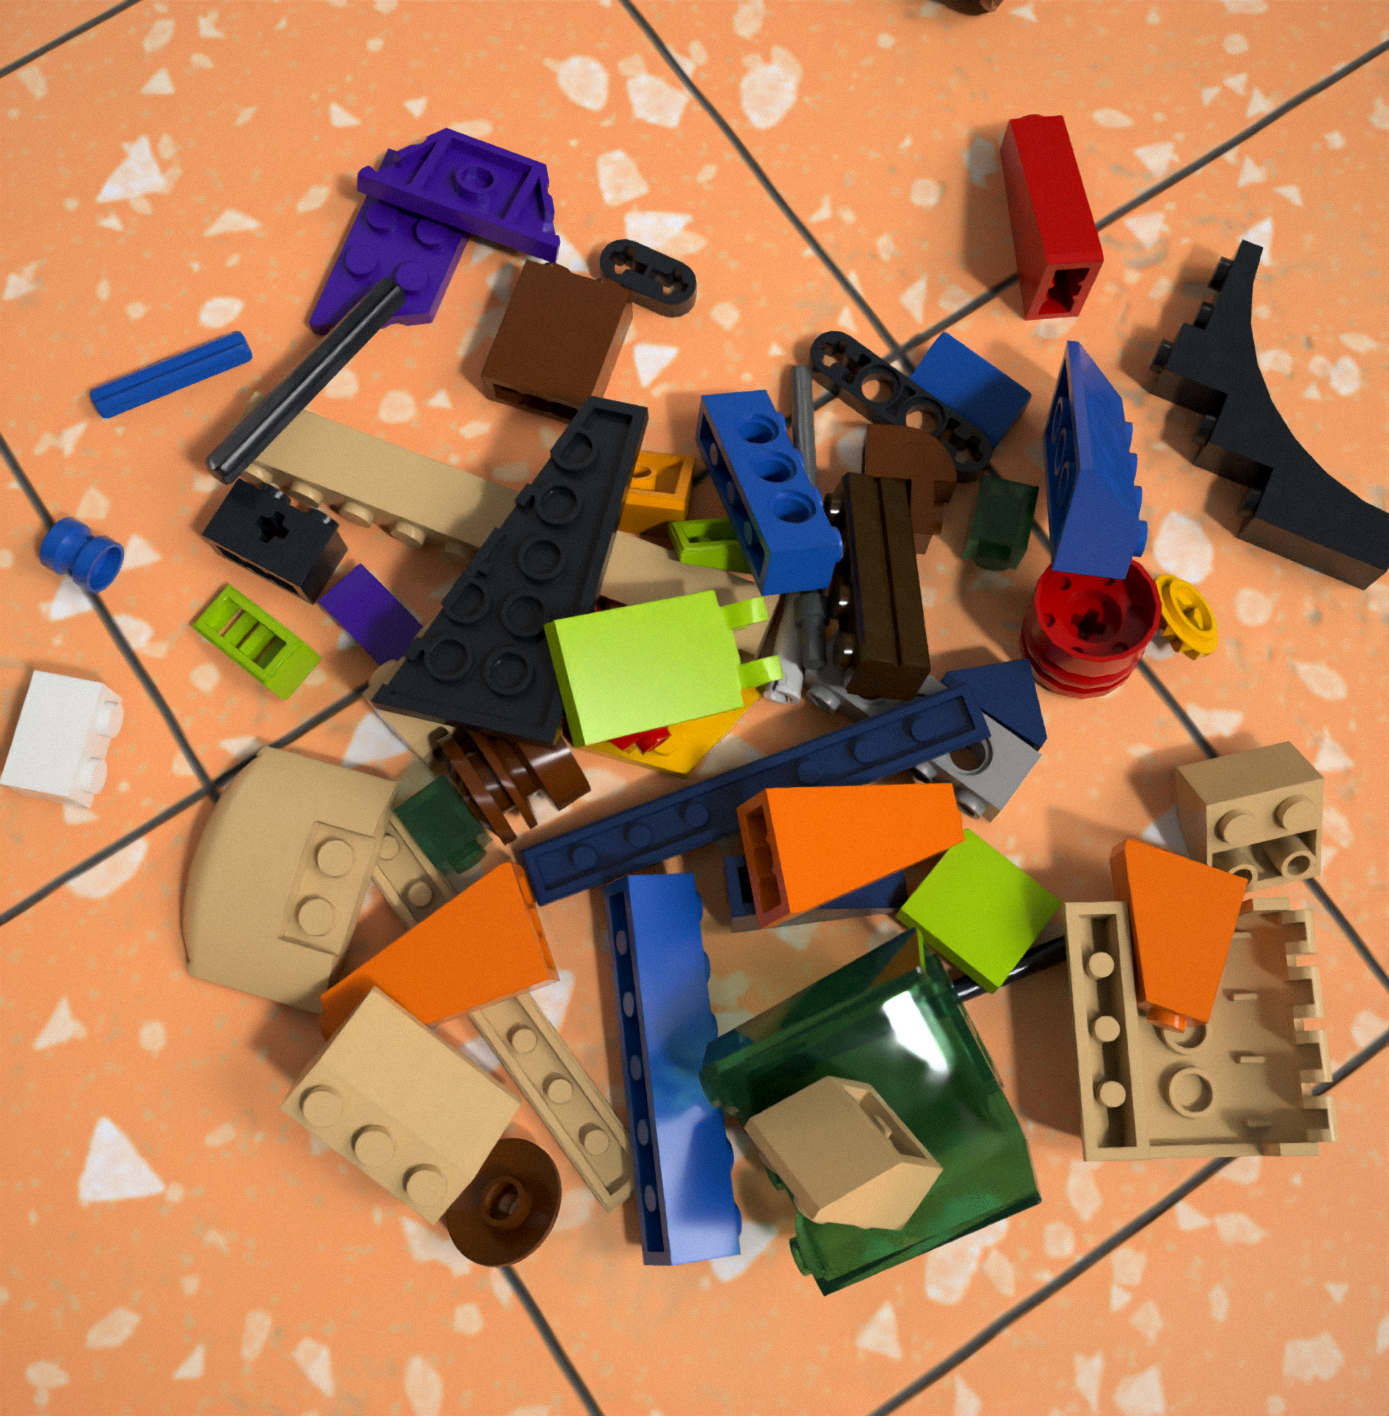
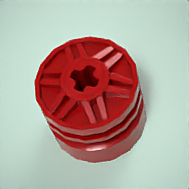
(1114, 613)

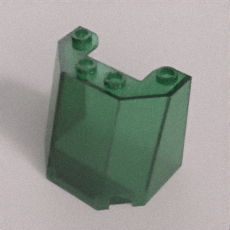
(910, 1037)

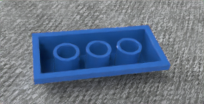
(1090, 474)

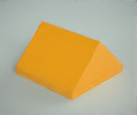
(658, 493)

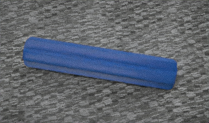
(171, 374)

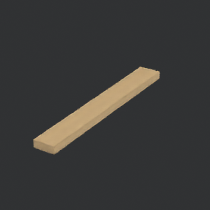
(521, 1037)

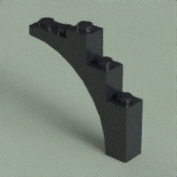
(1289, 498)

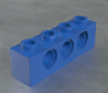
(767, 493)

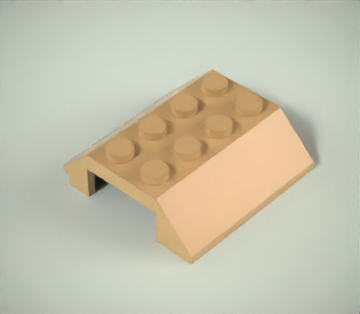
(1219, 1084)

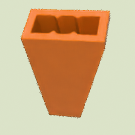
(836, 839)
(459, 958)

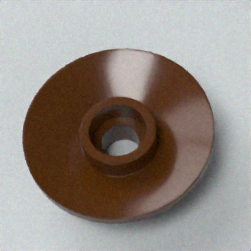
(480, 1214)

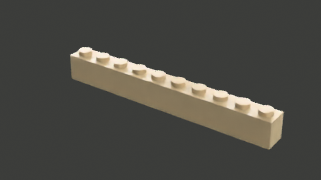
(458, 511)

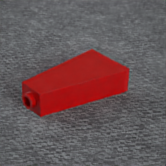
(1049, 218)

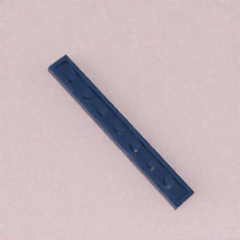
(708, 808)

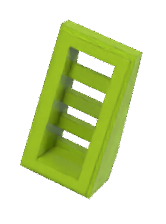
(708, 544)
(284, 663)

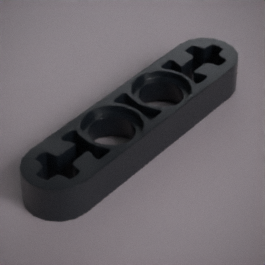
(905, 399)

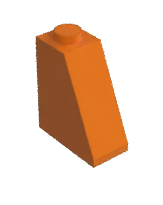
(1178, 930)

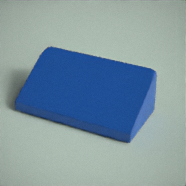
(971, 387)

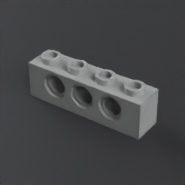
(980, 792)

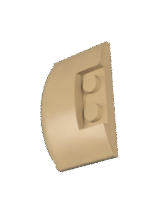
(284, 876)

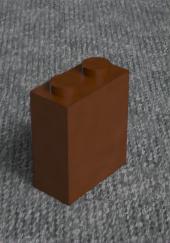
(557, 341)

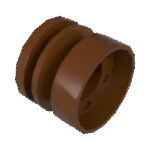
(506, 774)

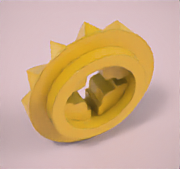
(1186, 618)

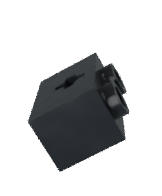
(246, 533)

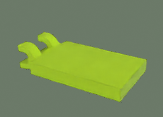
(654, 664)

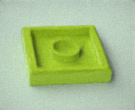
(979, 911)

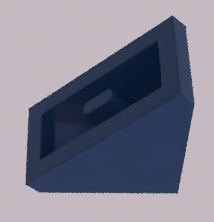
(1007, 696)

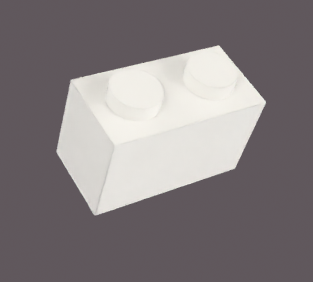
(63, 739)

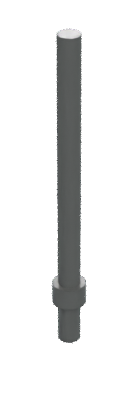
(811, 605)

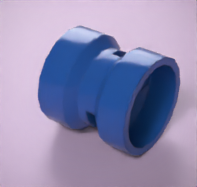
(75, 551)

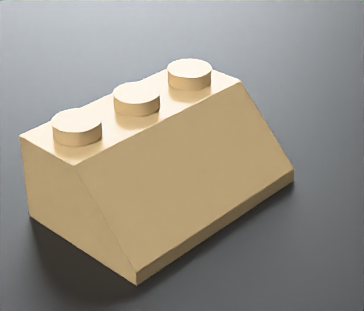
(401, 1105)

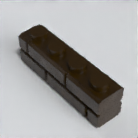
(877, 589)

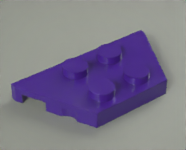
(471, 189)
(393, 245)

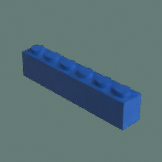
(663, 1032)

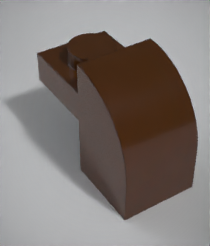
(923, 465)

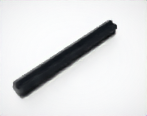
(304, 381)

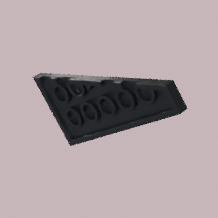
(487, 650)

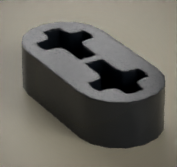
(650, 274)

